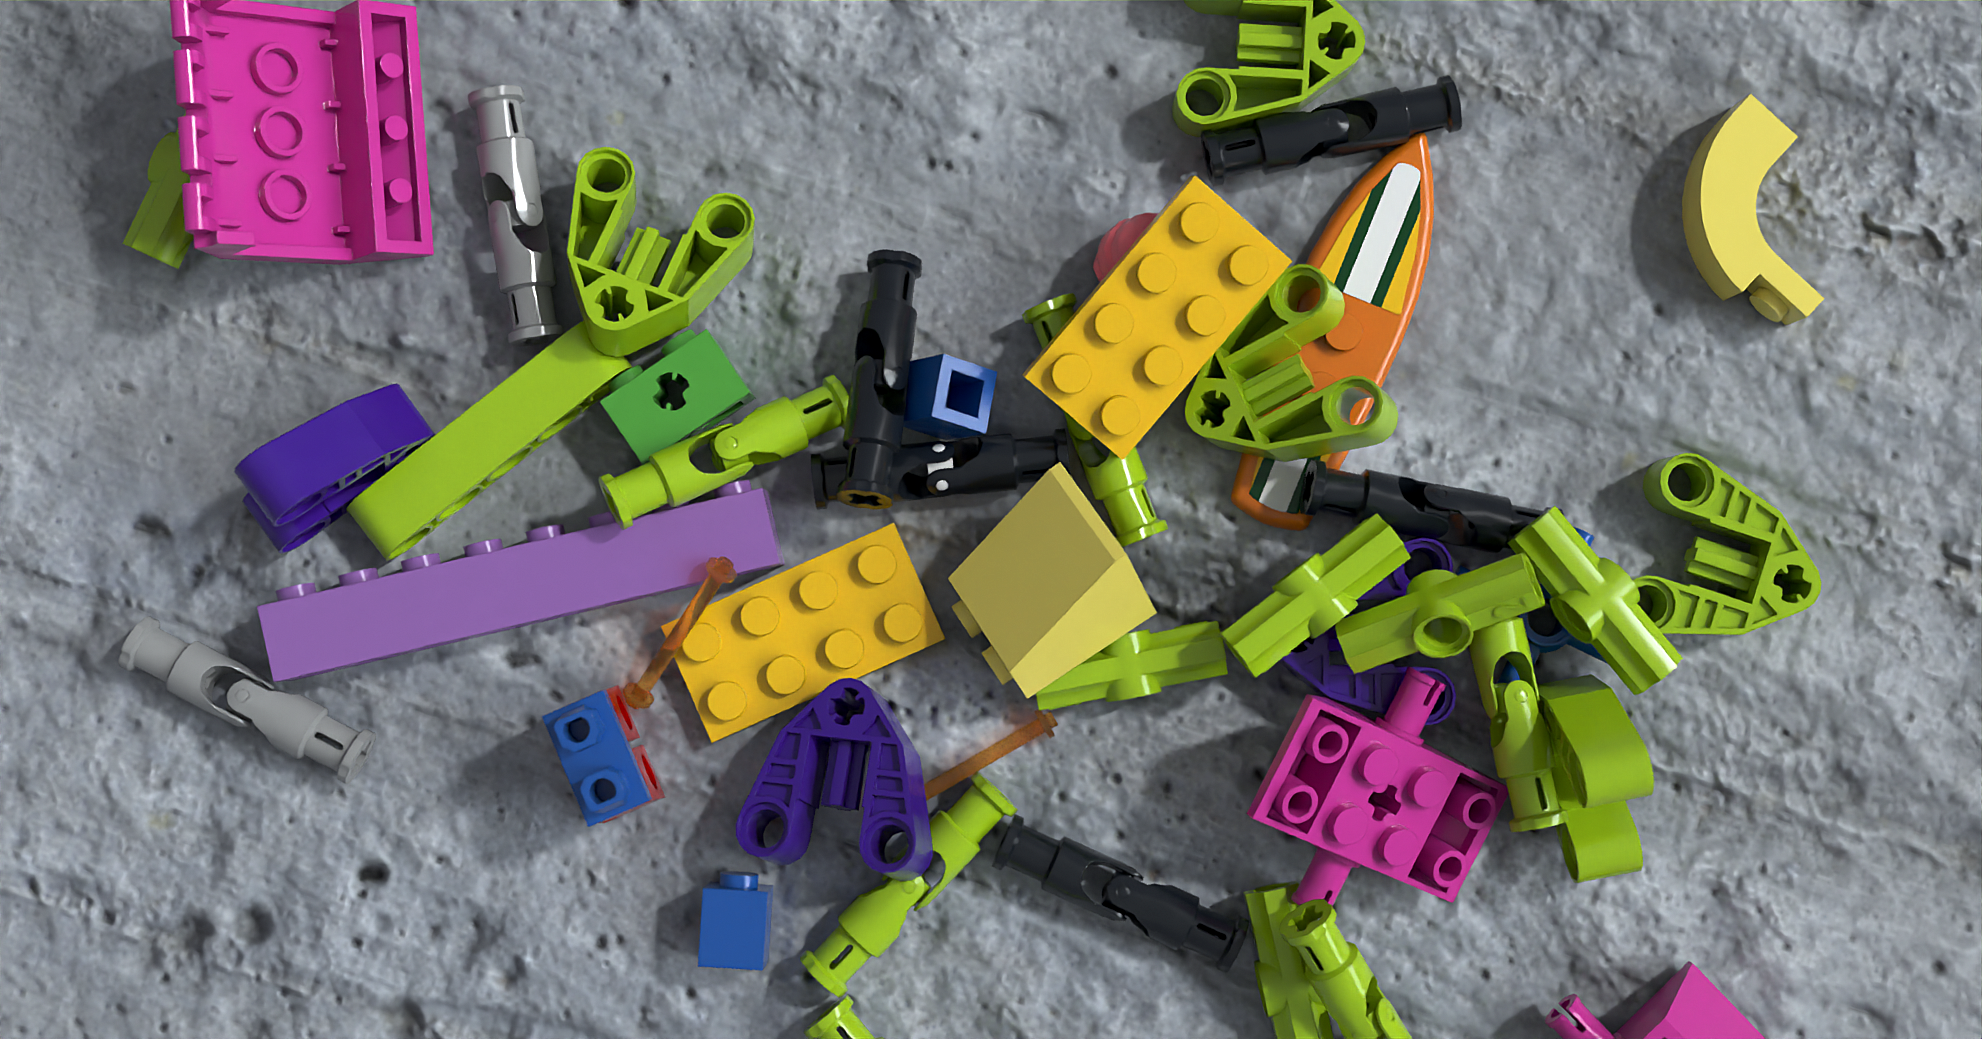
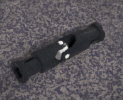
(954, 467)

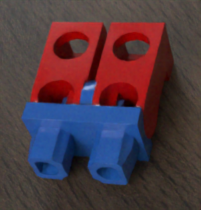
(597, 757)

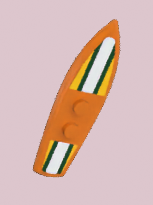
(1377, 260)

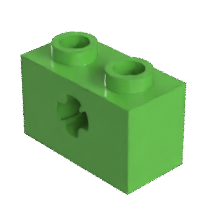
(713, 394)

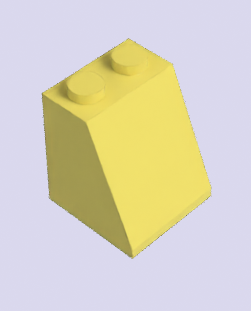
(1048, 586)

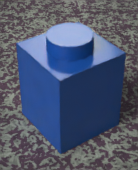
(948, 397)
(735, 922)

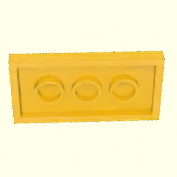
(1157, 317)
(805, 631)

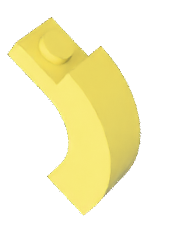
(1723, 219)

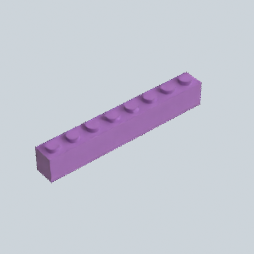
(515, 585)

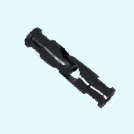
(1295, 138)
(881, 371)
(1416, 507)
(1158, 910)

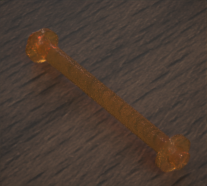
(639, 694)
(1042, 724)

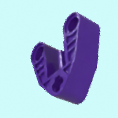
(320, 467)
(1377, 686)
(795, 772)

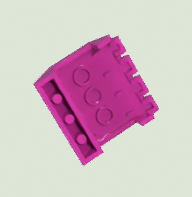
(302, 131)

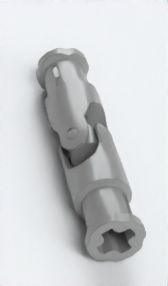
(515, 206)
(286, 719)

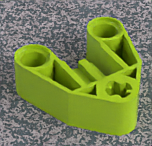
(1259, 91)
(694, 275)
(1269, 334)
(1734, 511)
(1597, 769)

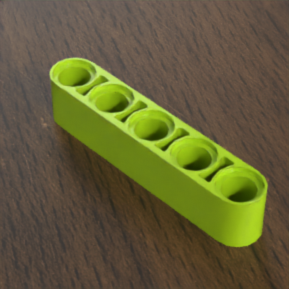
(485, 442)

